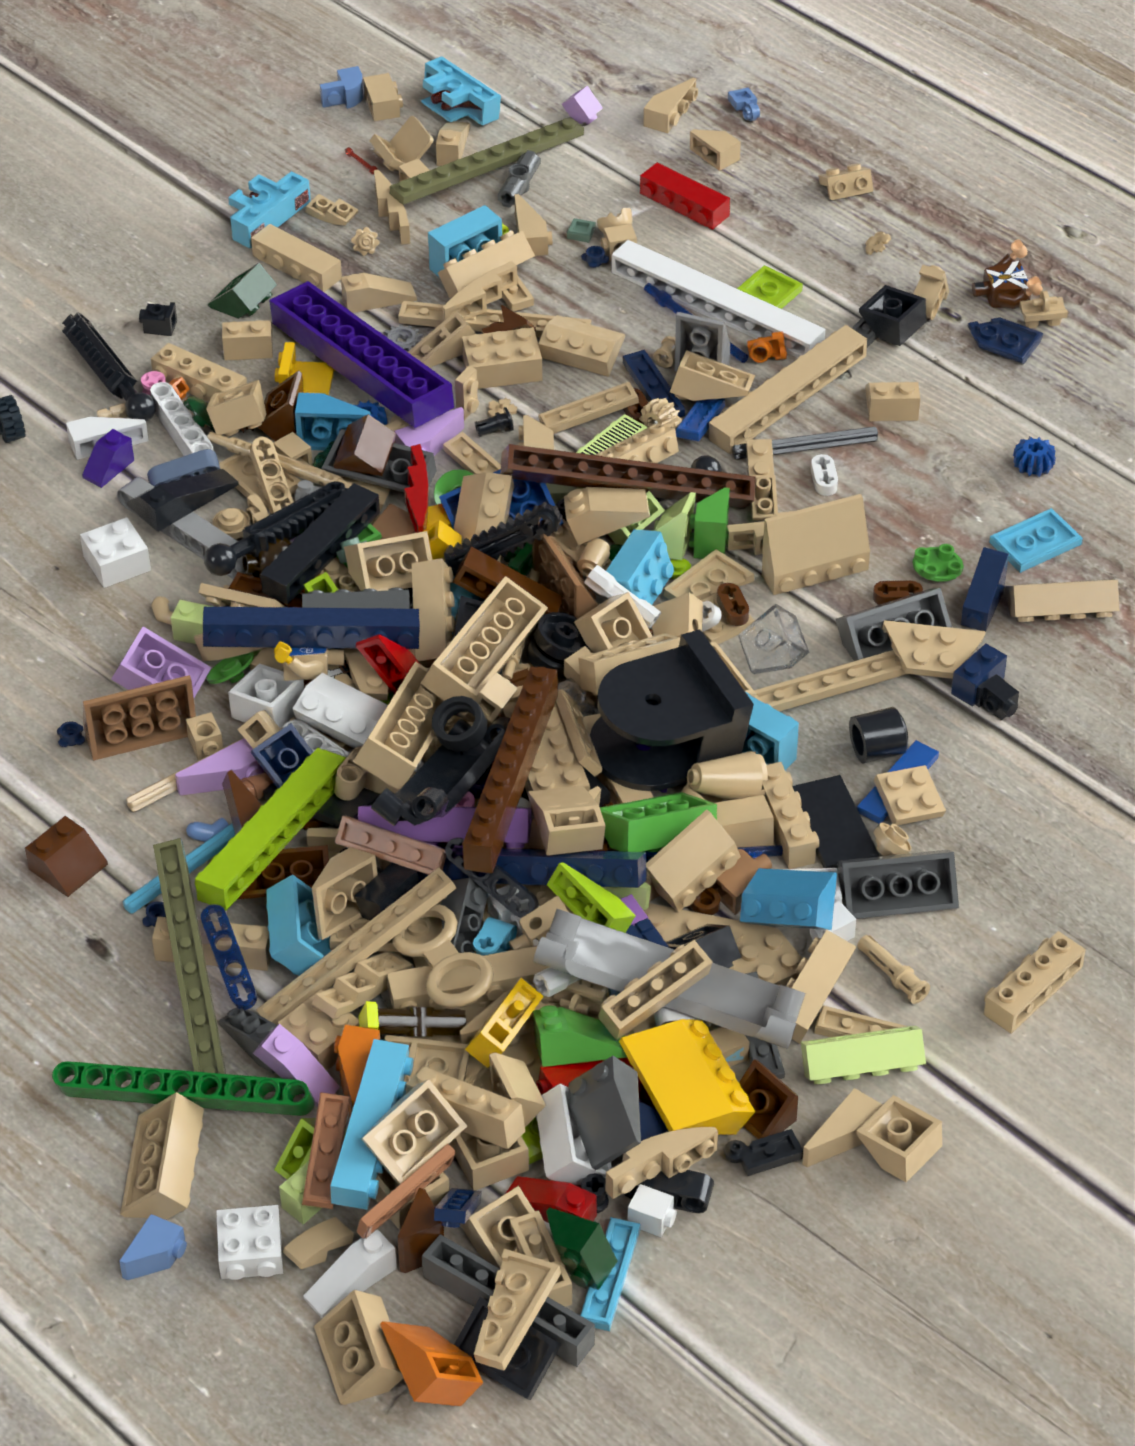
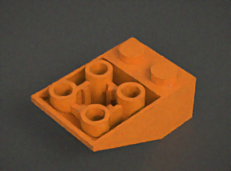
(431, 1364)

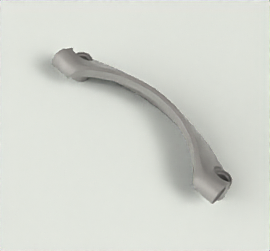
(721, 997)

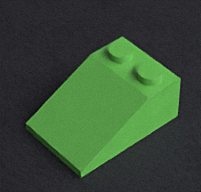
(572, 1037)

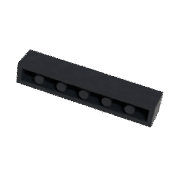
(319, 543)

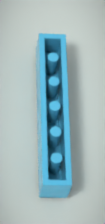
(379, 1090)

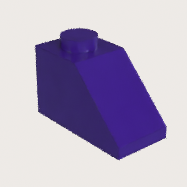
(108, 458)

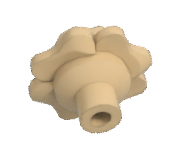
(365, 241)

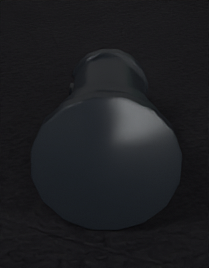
(495, 423)

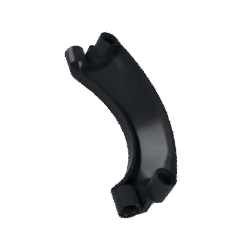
(442, 779)

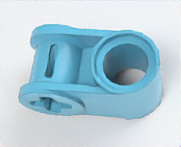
(494, 937)

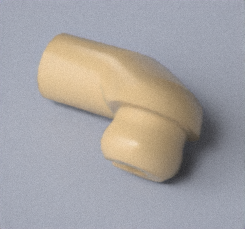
(161, 610)

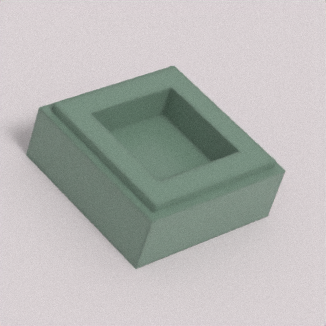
(581, 230)

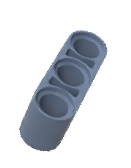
(184, 467)

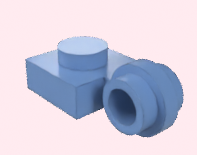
(746, 101)

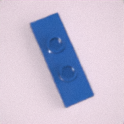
(698, 418)

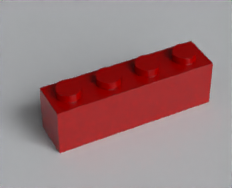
(684, 195)

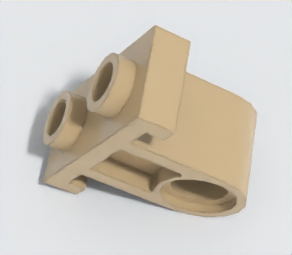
(933, 287)

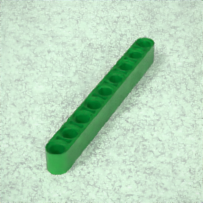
(172, 1080)

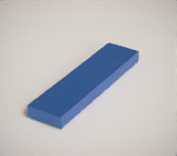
(915, 756)

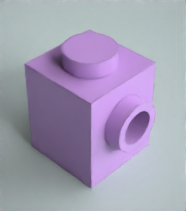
(582, 106)

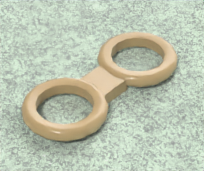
(443, 957)

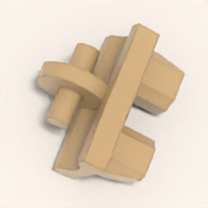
(1043, 308)
(582, 998)

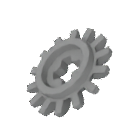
(407, 333)

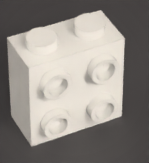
(249, 1242)

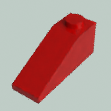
(388, 659)
(557, 1195)

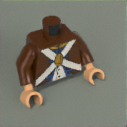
(1006, 281)

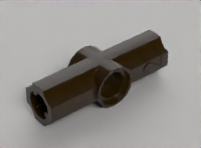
(421, 1021)

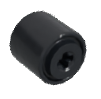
(878, 734)

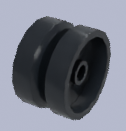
(554, 641)

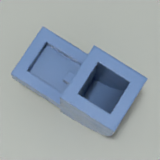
(346, 90)

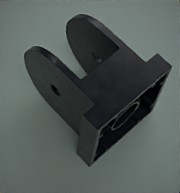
(678, 706)

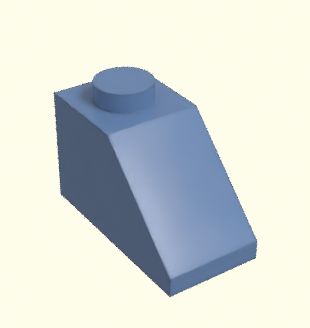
(153, 1248)

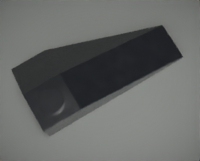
(177, 499)

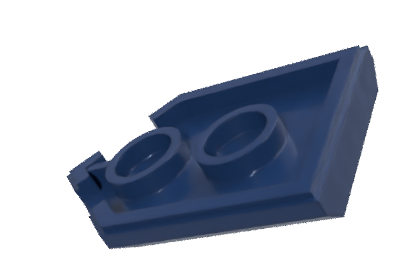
(1006, 338)

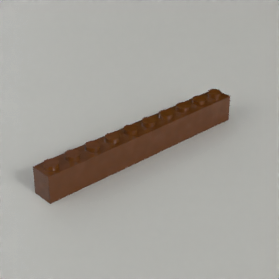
(608, 472)
(510, 770)

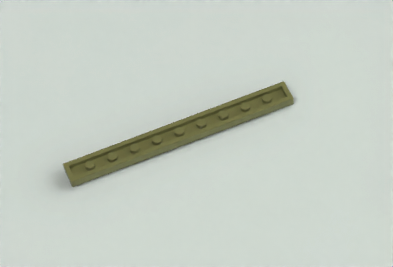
(485, 160)
(189, 958)

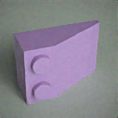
(156, 661)

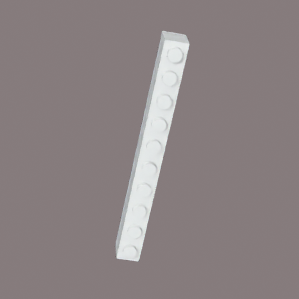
(714, 298)

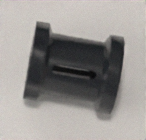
(596, 1184)

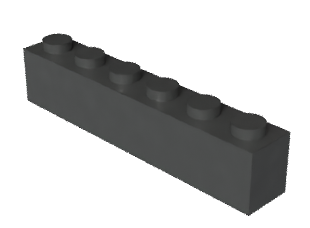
(473, 1277)

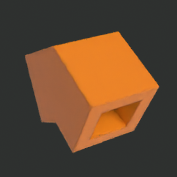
(180, 387)

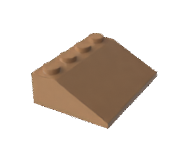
(560, 576)
(138, 717)

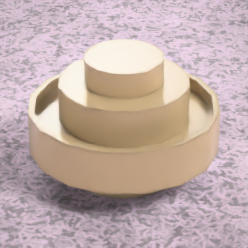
(232, 522)
(891, 840)

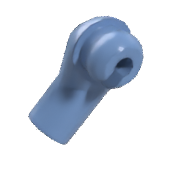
(203, 831)

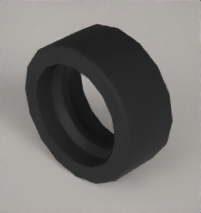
(467, 739)

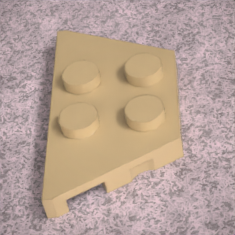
(930, 648)
(442, 1057)

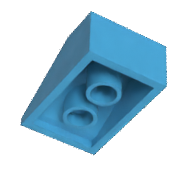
(322, 418)

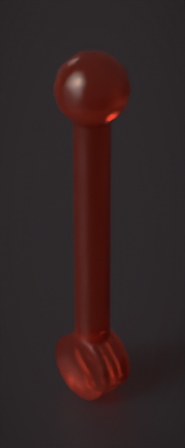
(349, 152)

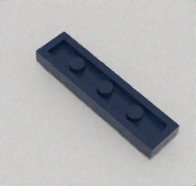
(650, 379)
(457, 1207)

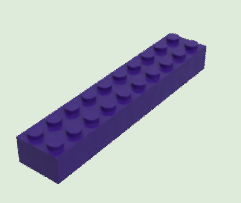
(362, 354)

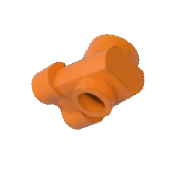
(771, 347)

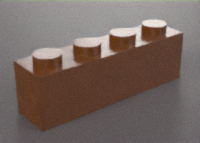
(482, 574)

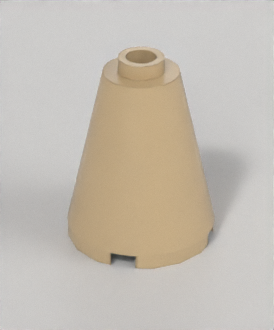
(730, 776)

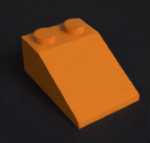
(353, 1053)

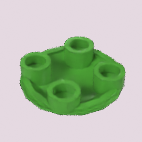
(938, 563)

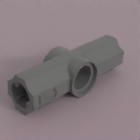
(519, 178)

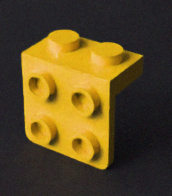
(316, 375)

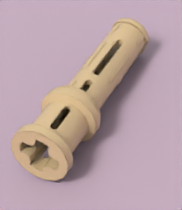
(901, 976)

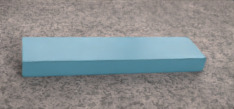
(602, 1303)

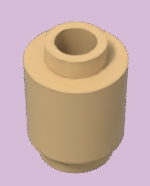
(594, 554)

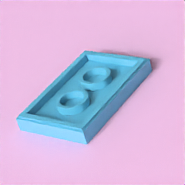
(1036, 540)

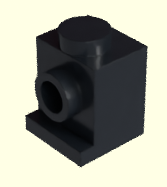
(159, 319)
(997, 697)

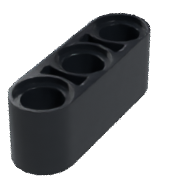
(690, 1189)

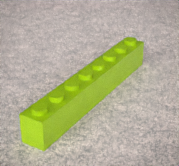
(269, 830)

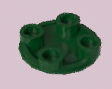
(199, 408)

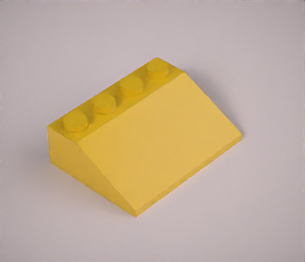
(688, 1077)

